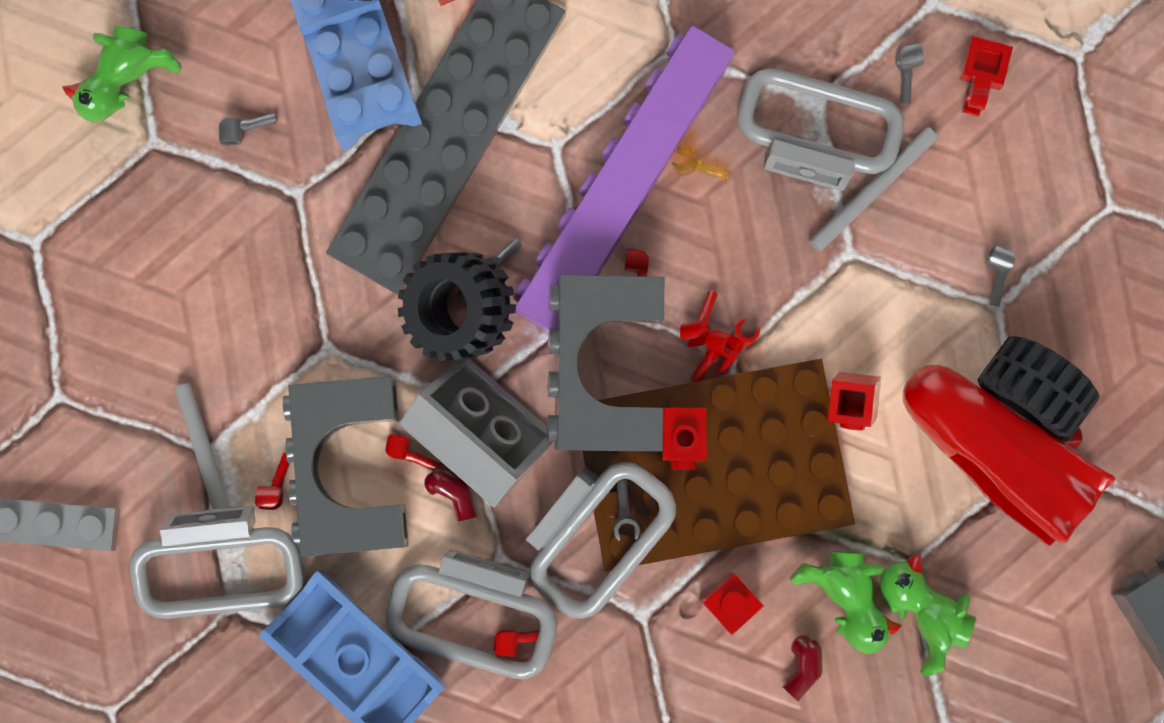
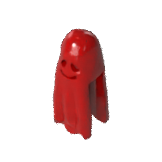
(1005, 455)

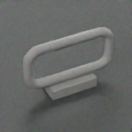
(809, 159)
(568, 516)
(207, 532)
(485, 581)

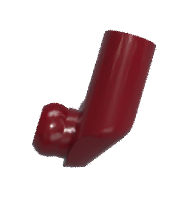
(452, 487)
(809, 666)

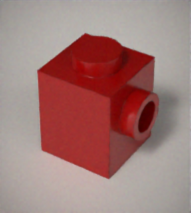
(854, 400)
(684, 437)

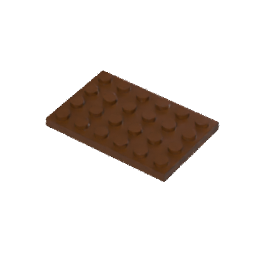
(766, 473)

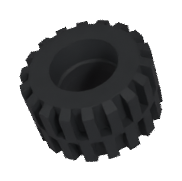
(427, 311)
(1040, 386)

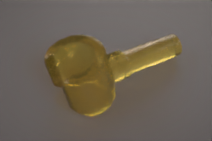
(698, 165)

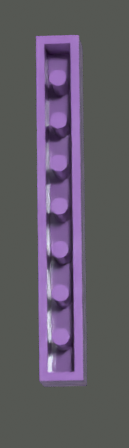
(629, 170)

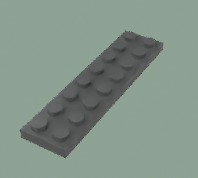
(435, 159)

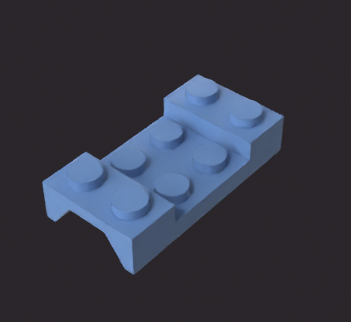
(355, 66)
(351, 656)

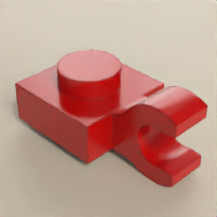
(984, 68)

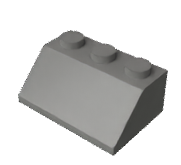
(477, 430)

